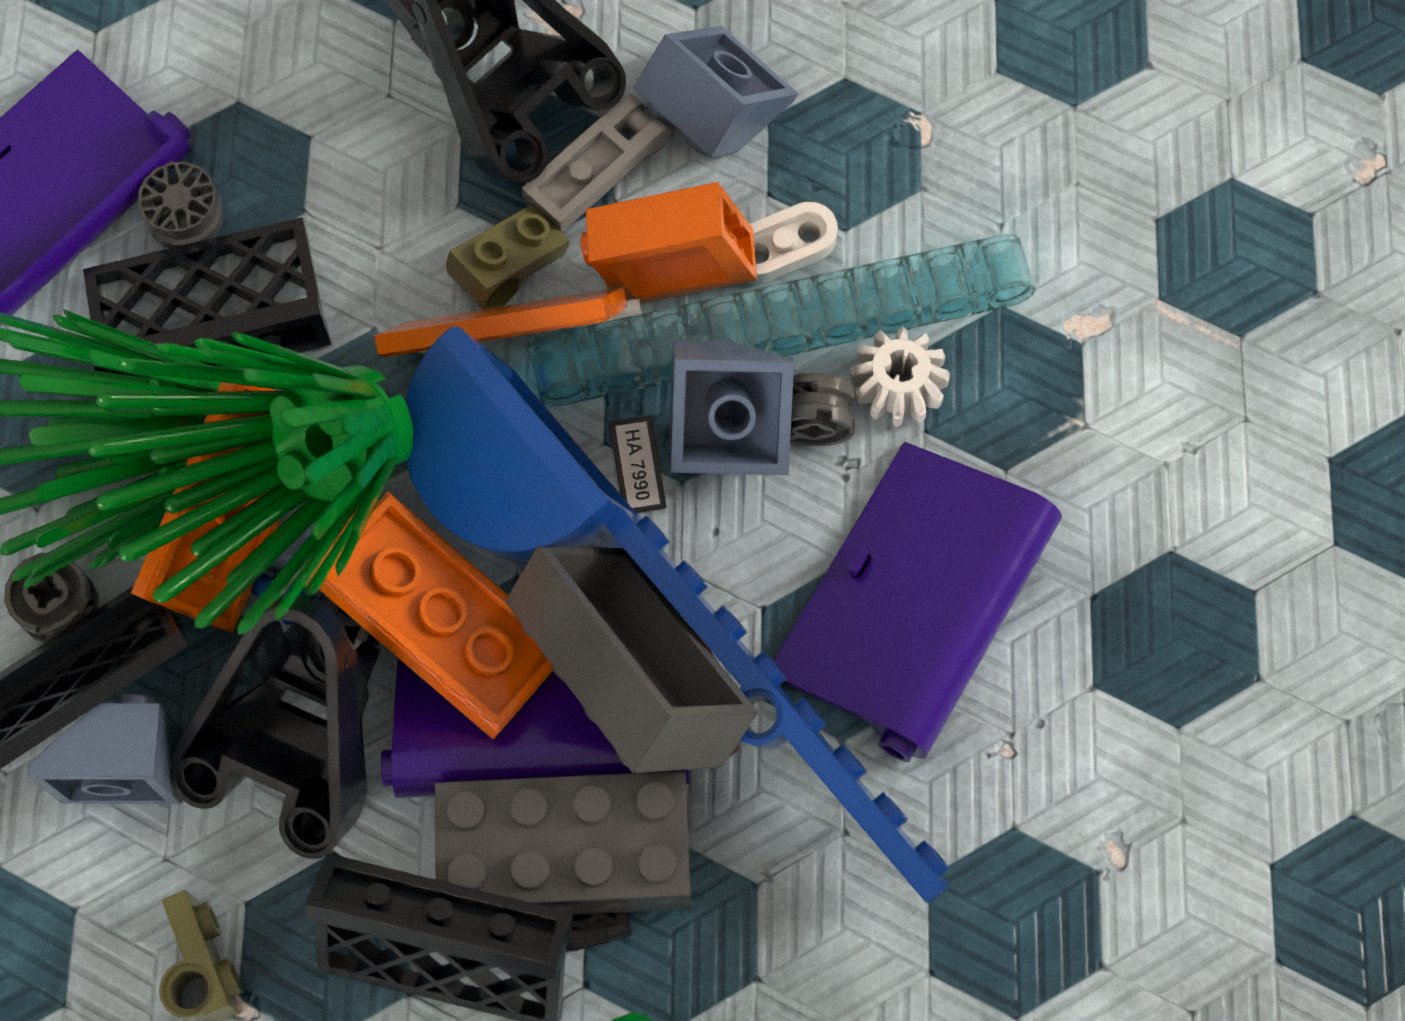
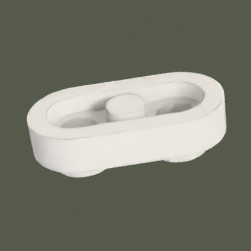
(780, 241)

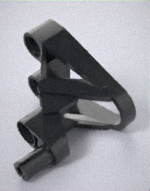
(497, 105)
(278, 744)

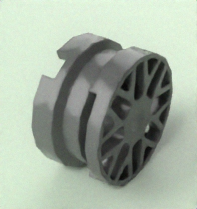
(181, 206)
(821, 410)
(51, 602)

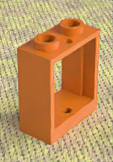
(670, 243)

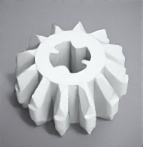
(891, 394)

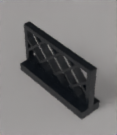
(293, 324)
(82, 669)
(429, 916)

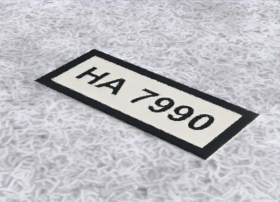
(638, 463)

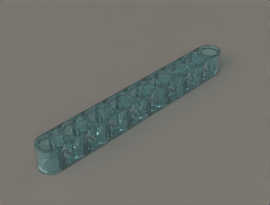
(786, 317)

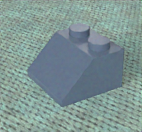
(712, 89)
(729, 409)
(112, 756)

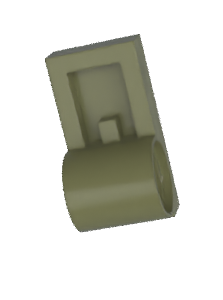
(499, 258)
(194, 930)

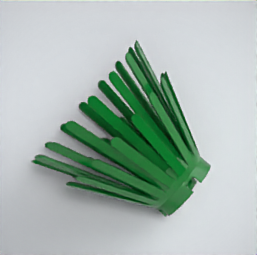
(76, 428)
(322, 440)

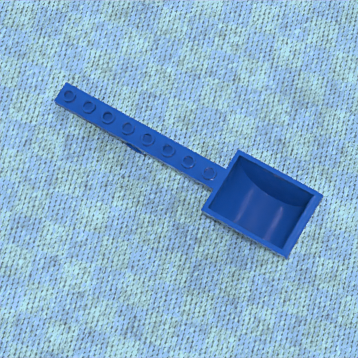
(515, 480)

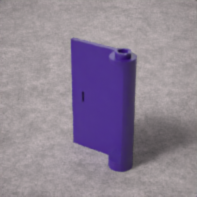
(71, 170)
(939, 583)
(442, 745)

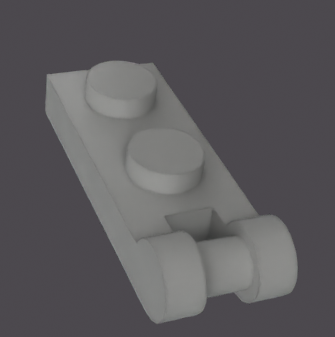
(596, 162)

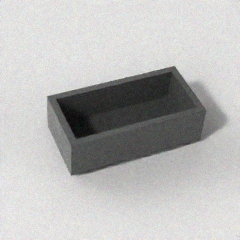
(630, 659)
(569, 840)

